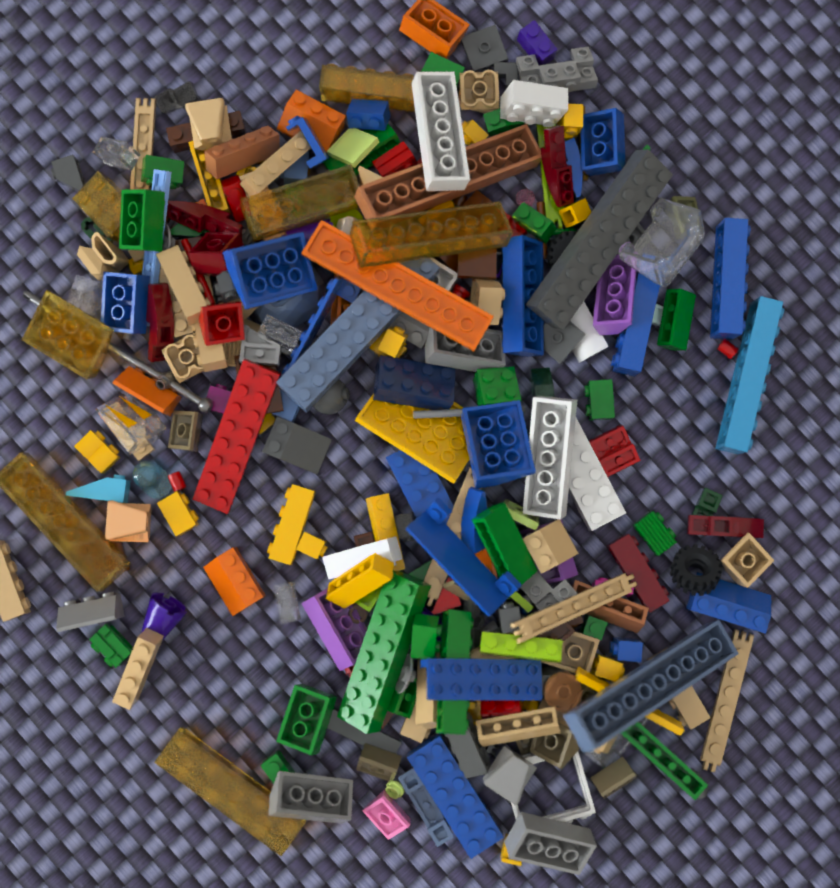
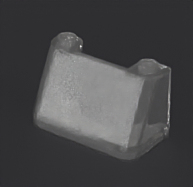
(666, 242)

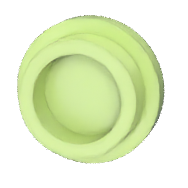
(394, 789)

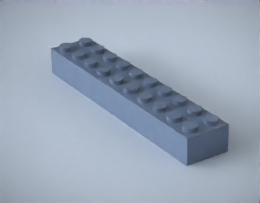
(344, 343)
(650, 686)

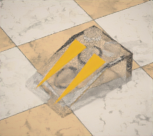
(131, 422)

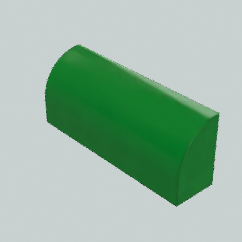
(387, 140)
(504, 542)

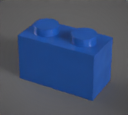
(368, 114)
(626, 649)

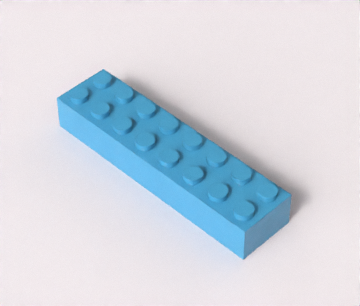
(749, 375)

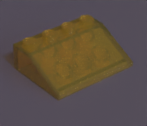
(69, 335)

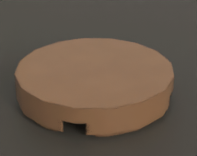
(562, 691)

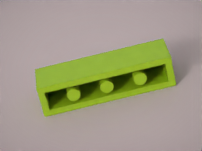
(531, 649)

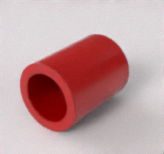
(727, 348)
(176, 481)

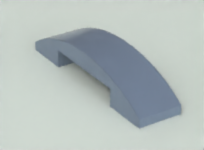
(426, 807)

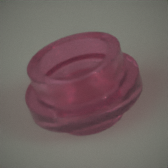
(525, 196)

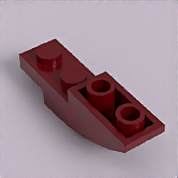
(556, 170)
(202, 217)
(160, 319)
(725, 526)

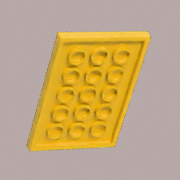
(431, 441)

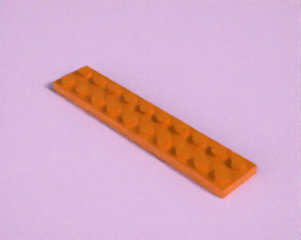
(400, 288)

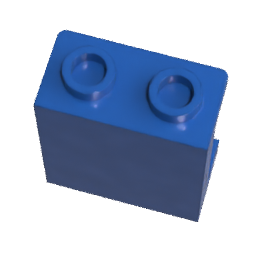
(321, 155)

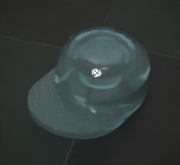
(151, 479)

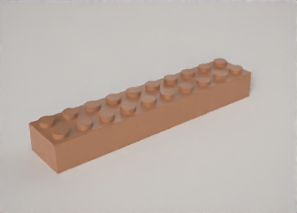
(487, 164)

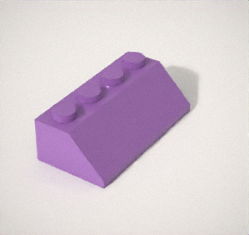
(614, 298)
(336, 629)

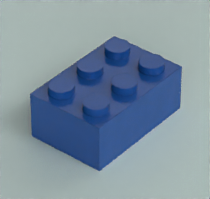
(603, 142)
(125, 302)

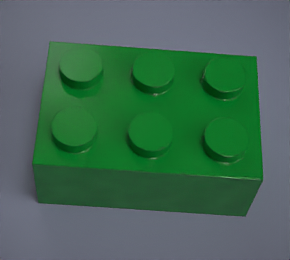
(142, 220)
(306, 719)

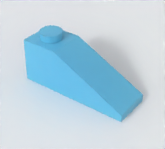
(104, 489)

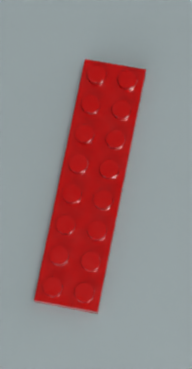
(236, 436)

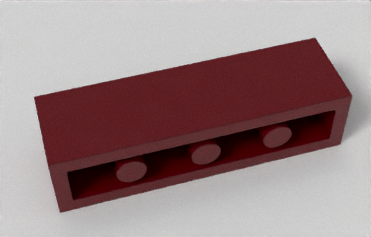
(635, 562)

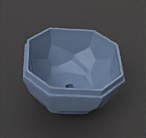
(294, 309)

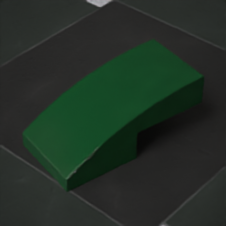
(707, 503)

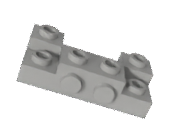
(572, 74)
(542, 595)

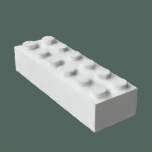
(440, 131)
(551, 449)
(590, 485)

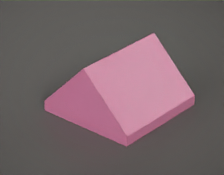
(387, 815)

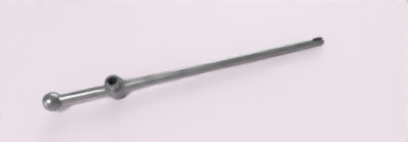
(164, 380)

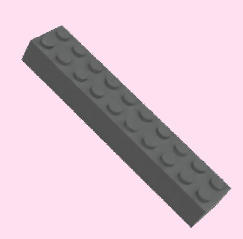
(599, 239)

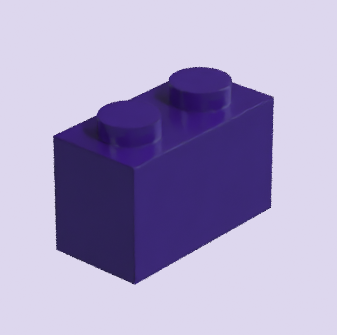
(537, 42)

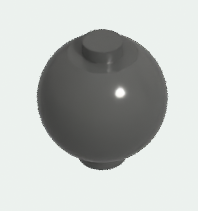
(333, 399)

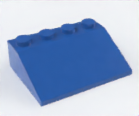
(270, 270)
(497, 443)

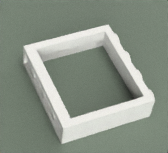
(567, 815)

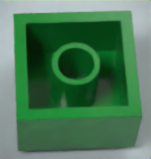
(496, 385)

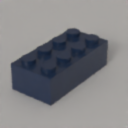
(414, 383)

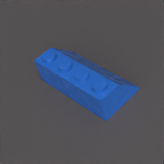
(734, 605)

